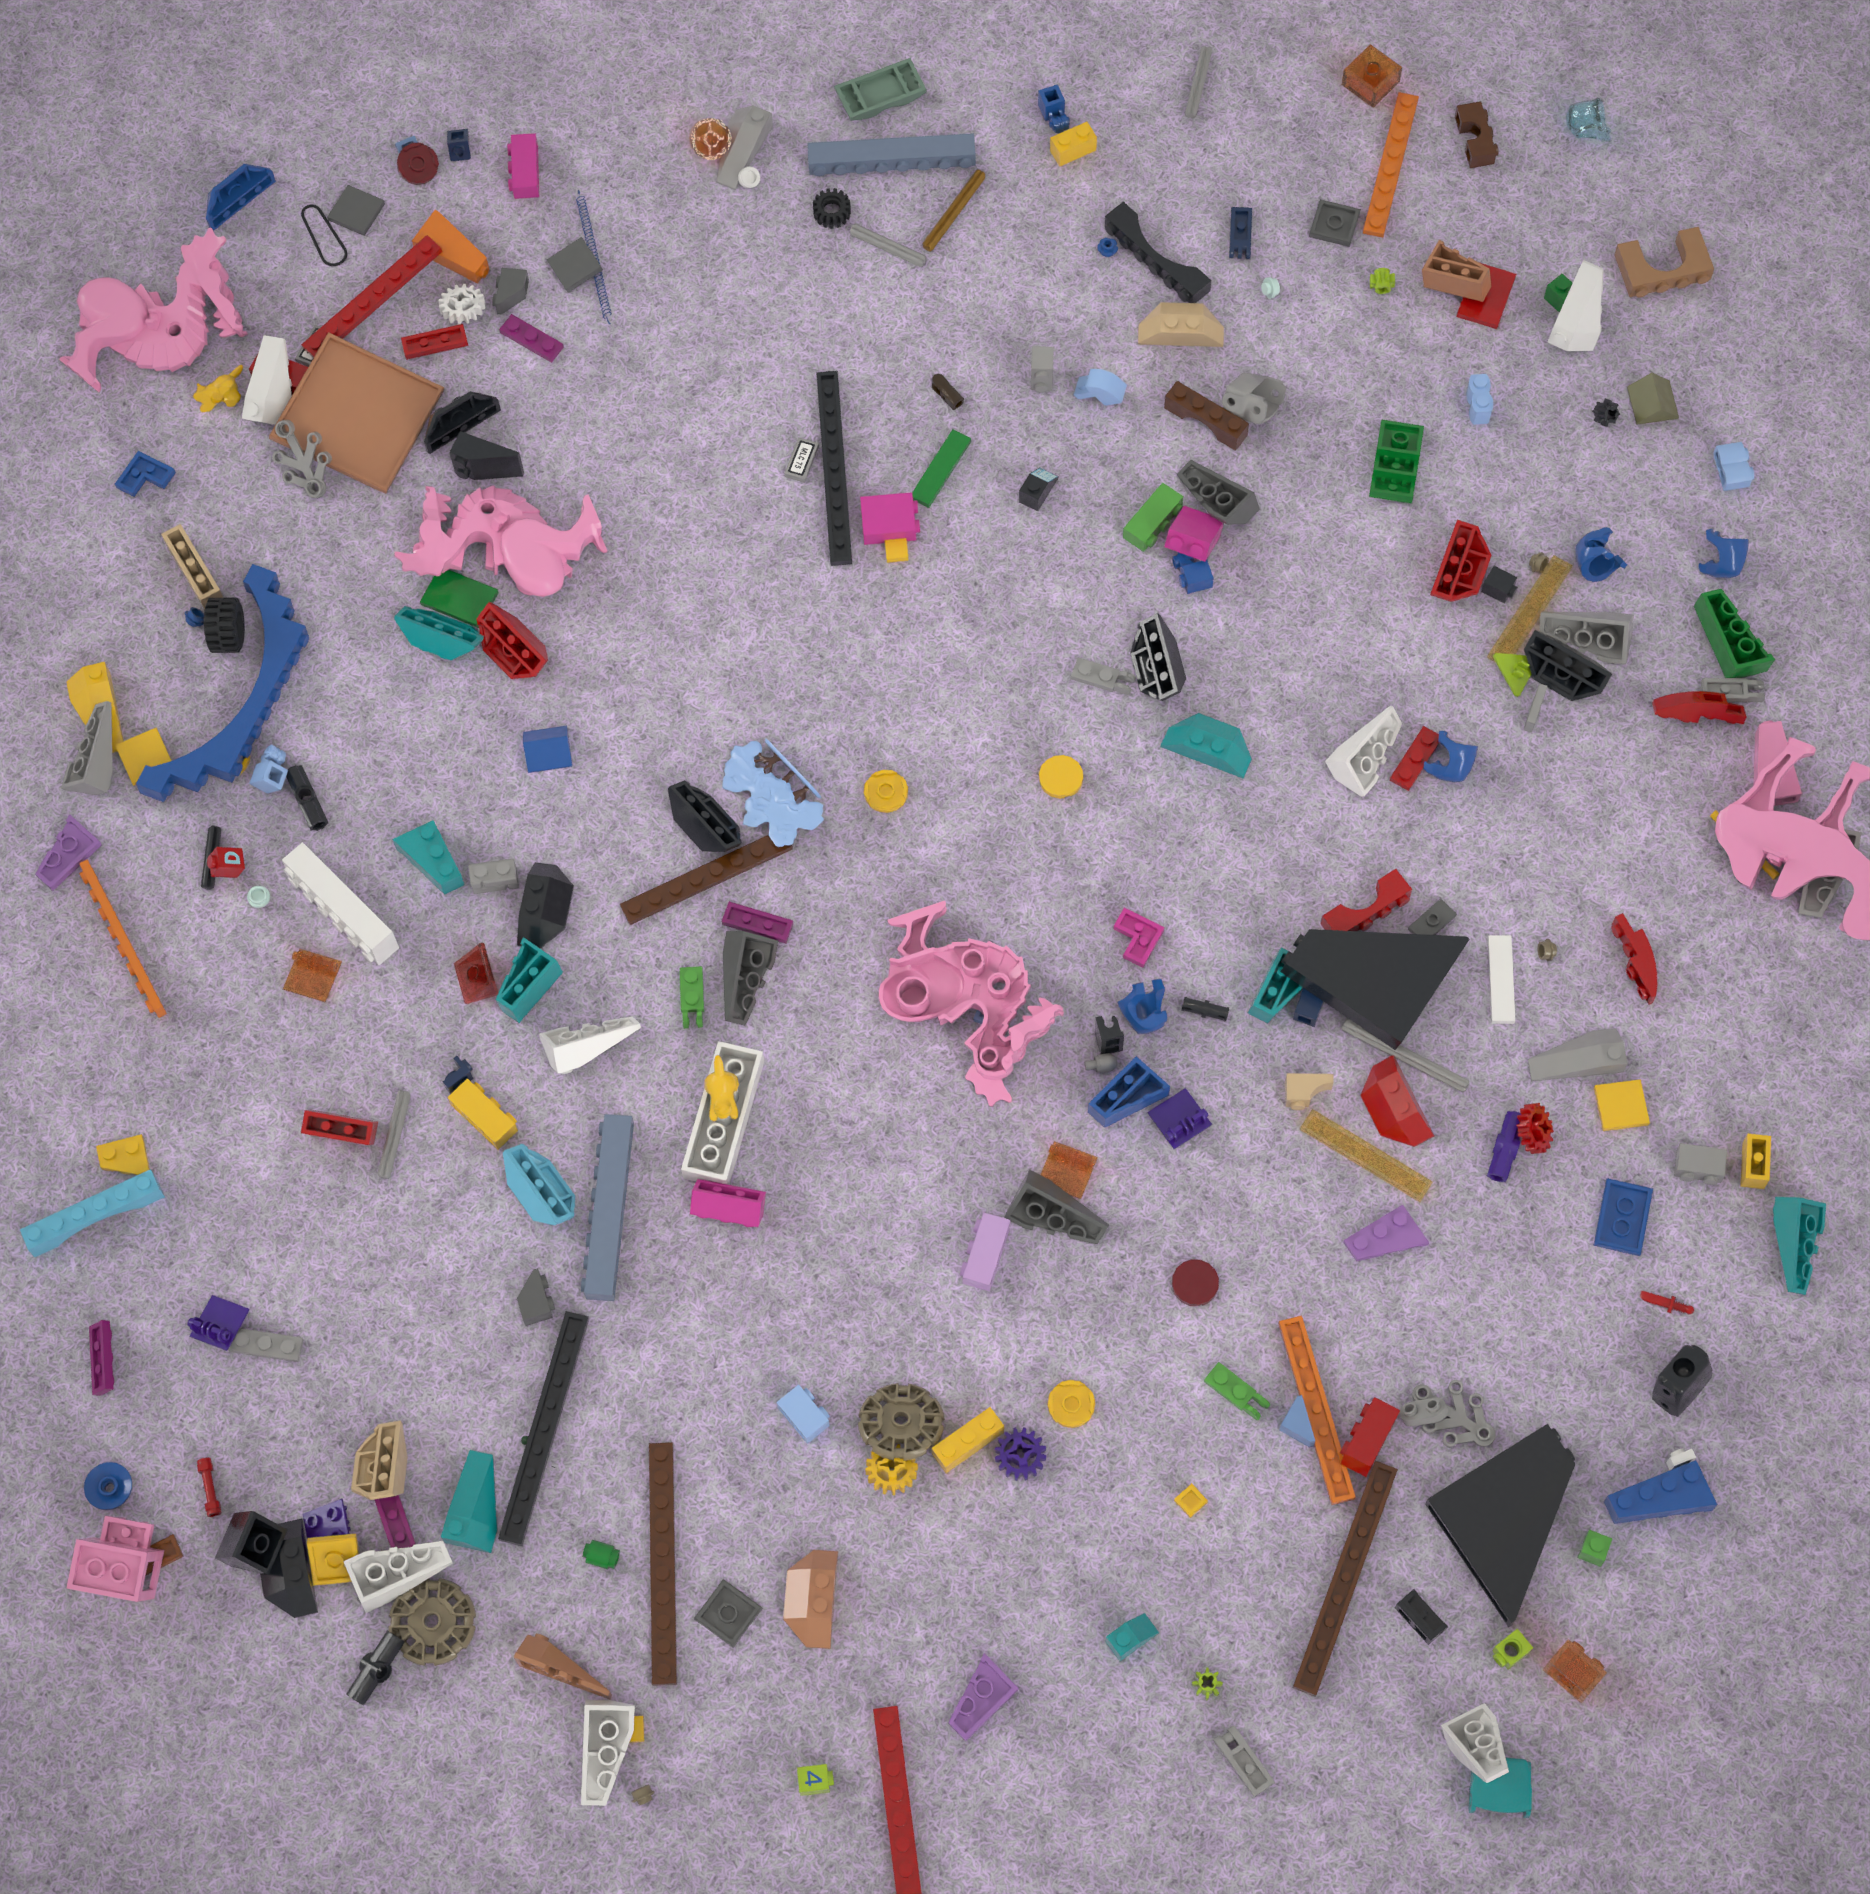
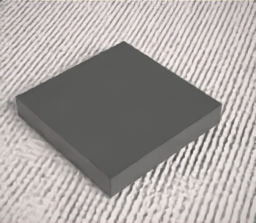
(356, 210)
(1334, 223)
(574, 264)
(728, 1613)

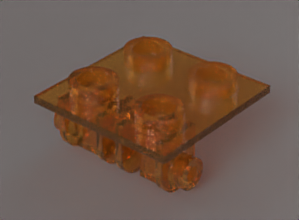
(312, 975)
(1069, 1168)

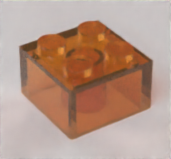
(1371, 75)
(1575, 1670)

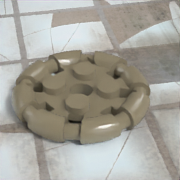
(901, 1433)
(445, 1627)

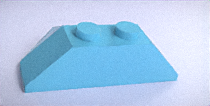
(538, 1186)

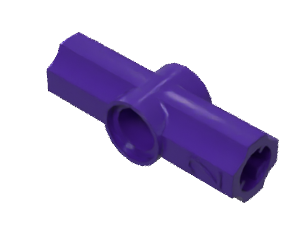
(1505, 1148)

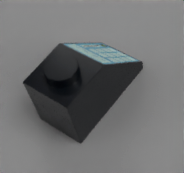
(1036, 488)

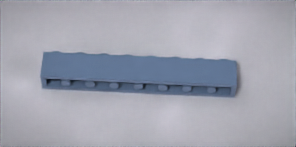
(891, 154)
(609, 1208)

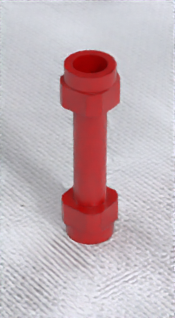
(213, 1506)

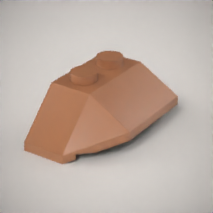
(811, 1598)

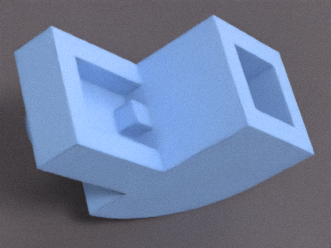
(1101, 384)

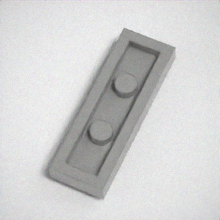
(267, 1345)

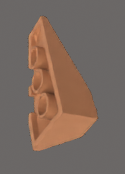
(546, 1659)

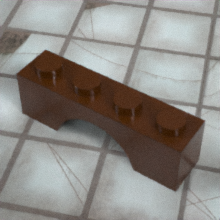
(1225, 425)

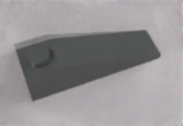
(1049, 1207)

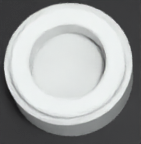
(749, 177)

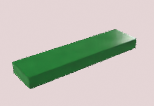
(941, 468)

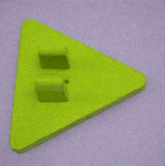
(1514, 669)

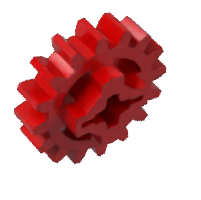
(1535, 1128)

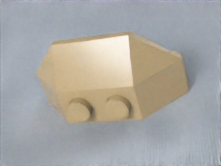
(1181, 326)
(381, 1463)

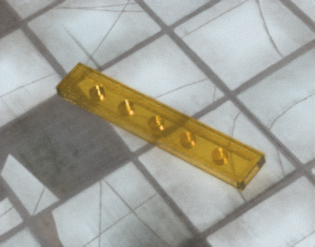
(1531, 607)
(1366, 1155)

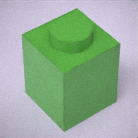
(1594, 1548)

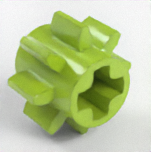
(1382, 280)
(1206, 1676)

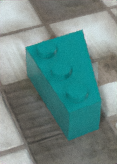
(528, 980)

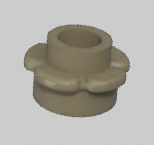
(1538, 562)
(1547, 950)
(642, 1795)

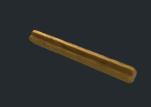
(954, 210)

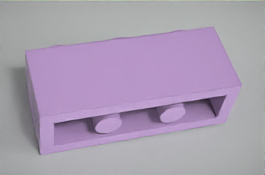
(985, 1251)

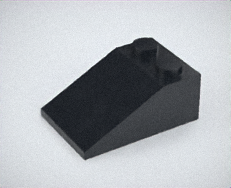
(483, 459)

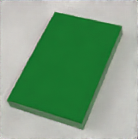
(458, 596)

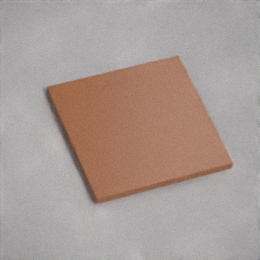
(362, 409)

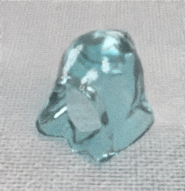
(1587, 120)

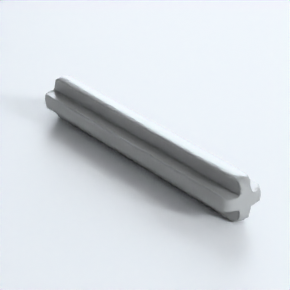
(1198, 82)
(888, 245)
(394, 1134)

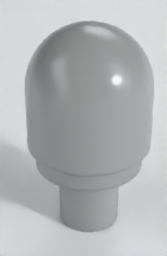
(1102, 1063)

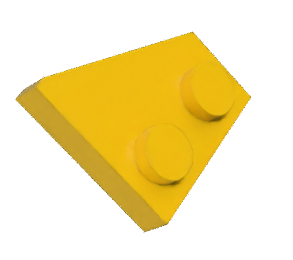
(124, 1156)

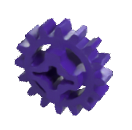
(1011, 1456)

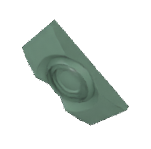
(880, 90)

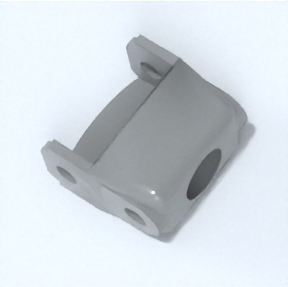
(1252, 397)

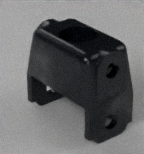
(1682, 1380)

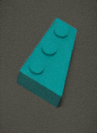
(430, 855)
(1274, 991)

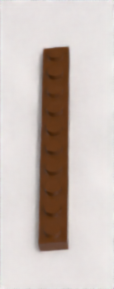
(662, 1564)
(1345, 1579)

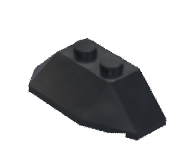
(458, 416)
(1157, 659)
(1564, 668)
(703, 818)
(544, 904)
(290, 1579)

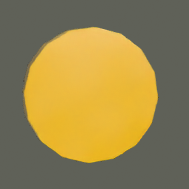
(1061, 776)
(885, 791)
(1078, 1403)

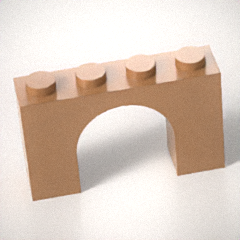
(1644, 279)

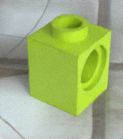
(1516, 1640)

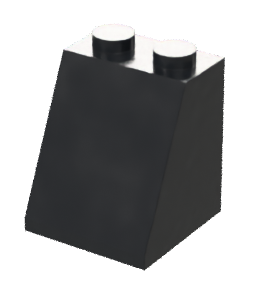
(251, 1542)

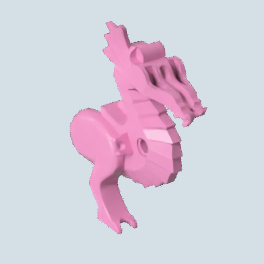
(143, 327)
(512, 534)
(962, 977)

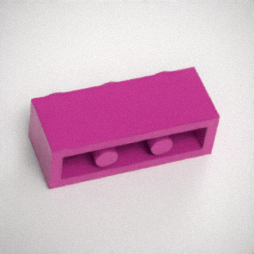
(523, 166)
(727, 1203)

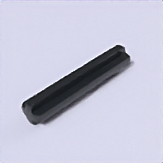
(212, 842)

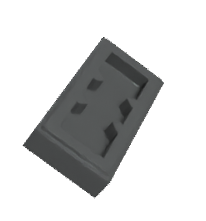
(1433, 919)

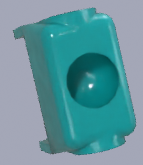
(1506, 1793)

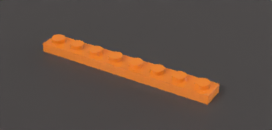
(1390, 165)
(125, 947)
(1311, 1388)

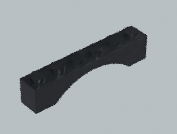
(1186, 280)

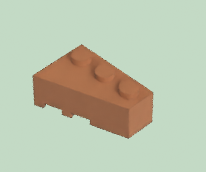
(1455, 274)

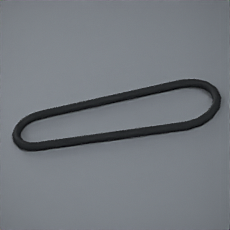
(313, 238)

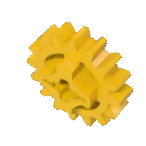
(879, 1472)

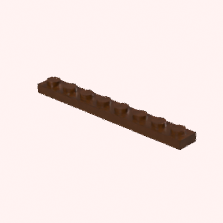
(701, 879)

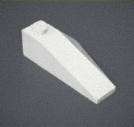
(1359, 756)

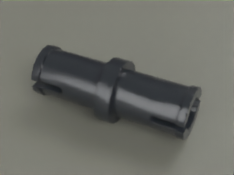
(1205, 1008)

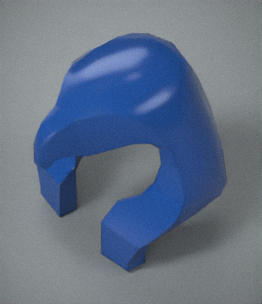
(1592, 556)
(1731, 556)
(1460, 762)
(1144, 1009)

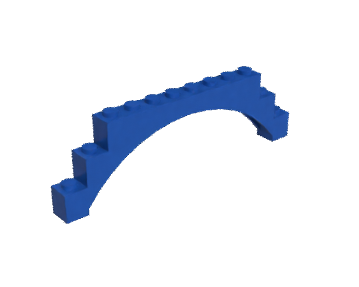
(227, 750)

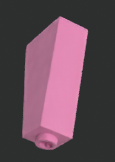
(1769, 744)

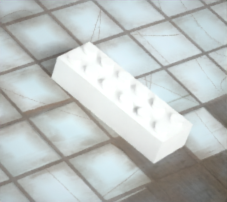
(340, 904)
(716, 1143)

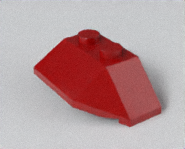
(1462, 564)
(510, 643)
(1394, 1105)

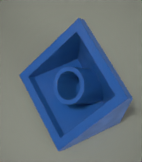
(547, 749)

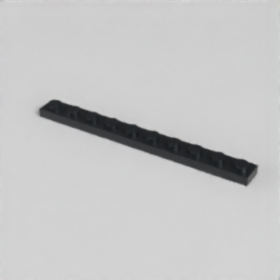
(834, 468)
(543, 1429)

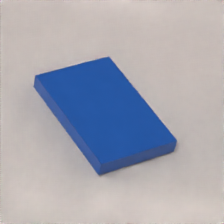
(1623, 1217)

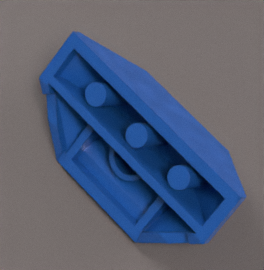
(236, 192)

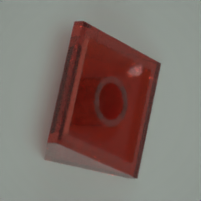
(476, 975)

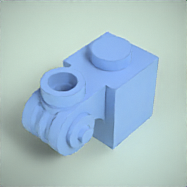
(268, 774)

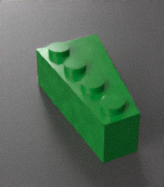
(1730, 637)

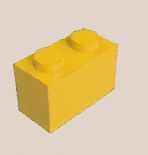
(1073, 144)
(1755, 1161)

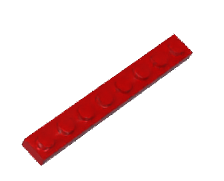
(375, 294)
(897, 1800)

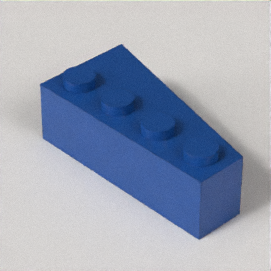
(1665, 1495)

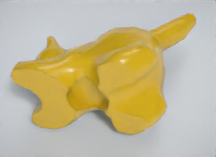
(221, 390)
(721, 1088)

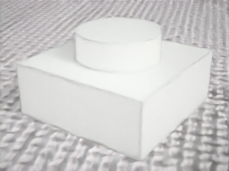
(1680, 1457)

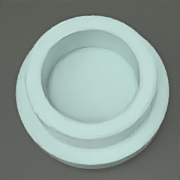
(1270, 287)
(258, 896)

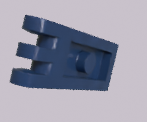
(1240, 231)

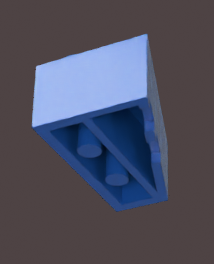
(1128, 1093)

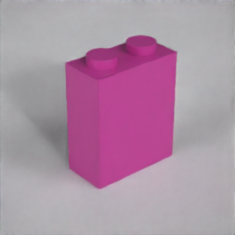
(889, 517)
(1194, 533)

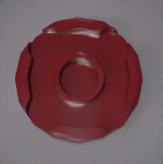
(417, 163)
(1195, 1282)

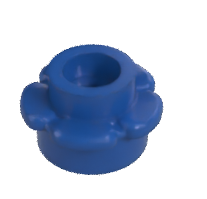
(1107, 251)
(194, 617)

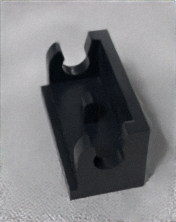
(1108, 1039)
(1420, 1617)

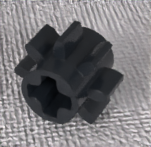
(1606, 412)

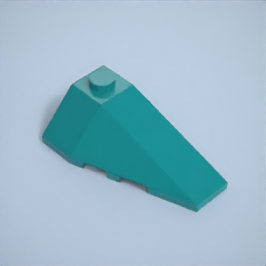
(1796, 1229)
(472, 1512)

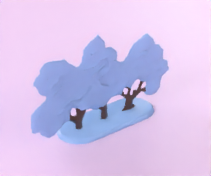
(771, 797)

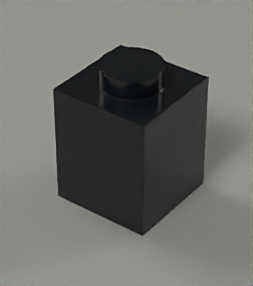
(1500, 585)

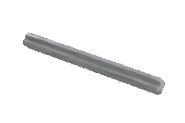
(1408, 1057)

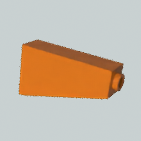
(457, 250)

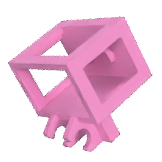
(116, 1561)

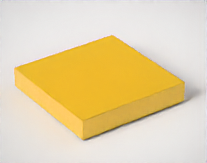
(141, 751)
(1621, 1105)
(327, 1558)

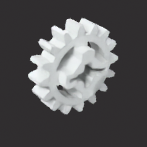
(461, 304)

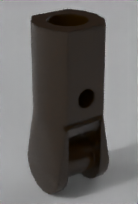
(946, 391)

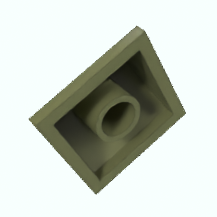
(1652, 399)

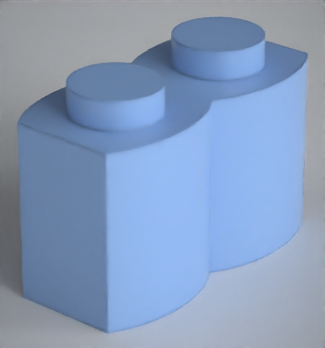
(1479, 399)
(1733, 466)

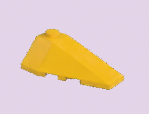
(90, 687)

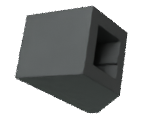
(511, 290)
(533, 1300)

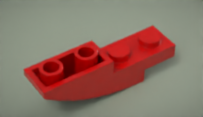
(1693, 704)
(1642, 963)

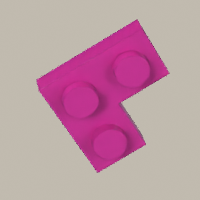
(1144, 936)

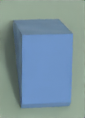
(1297, 1423)

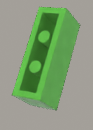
(1153, 517)

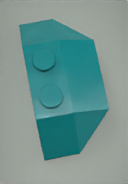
(437, 633)
(1209, 743)

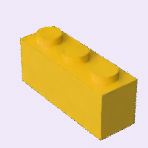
(483, 1113)
(968, 1440)

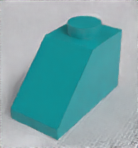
(1131, 1636)

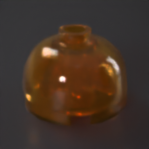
(710, 138)

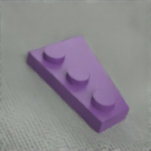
(71, 848)
(1386, 1235)
(982, 1698)

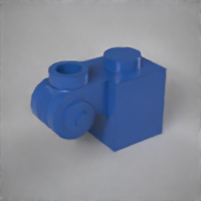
(1053, 108)
(1193, 575)

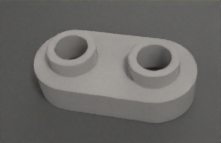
(1424, 1411)

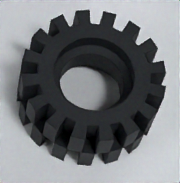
(831, 198)

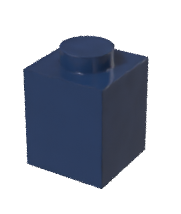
(1308, 1008)

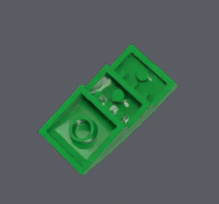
(1396, 461)

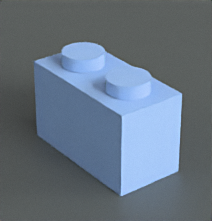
(803, 1413)

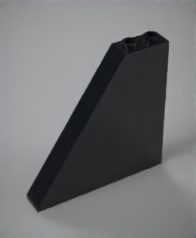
(1373, 976)
(1504, 1515)

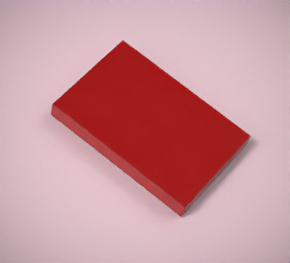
(1491, 309)

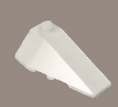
(1580, 315)
(269, 384)
(573, 1049)
(392, 1572)
(605, 1741)
(1477, 1742)

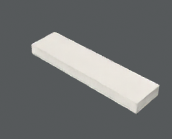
(1501, 979)

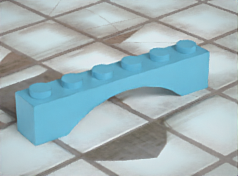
(60, 1226)

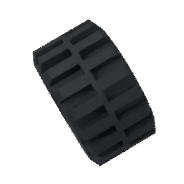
(224, 625)

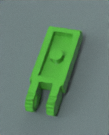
(692, 994)
(1235, 1390)

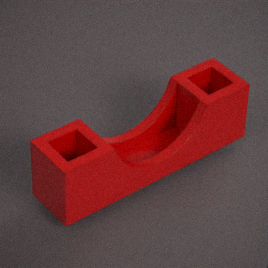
(1390, 890)

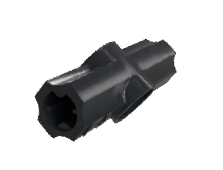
(310, 808)
(375, 1668)

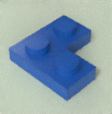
(143, 469)

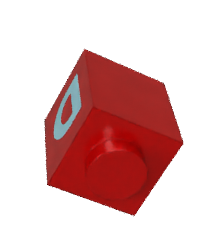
(226, 862)

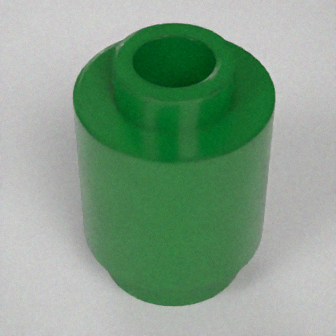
(601, 1554)

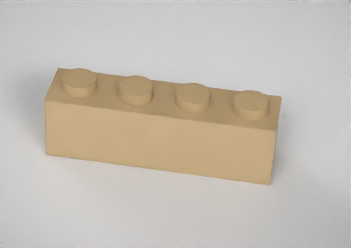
(191, 564)

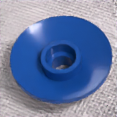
(100, 1478)

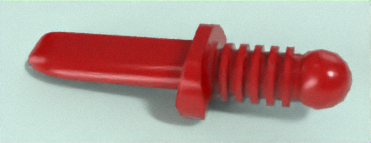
(1666, 1302)

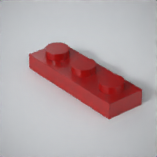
(434, 341)
(1414, 759)

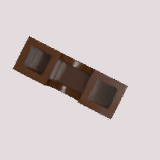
(1473, 119)

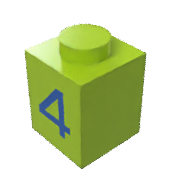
(814, 1779)

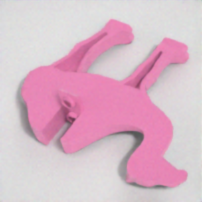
(1806, 847)

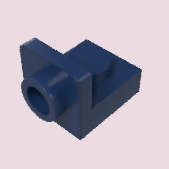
(458, 144)
(456, 1078)

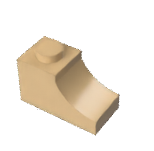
(1302, 1087)

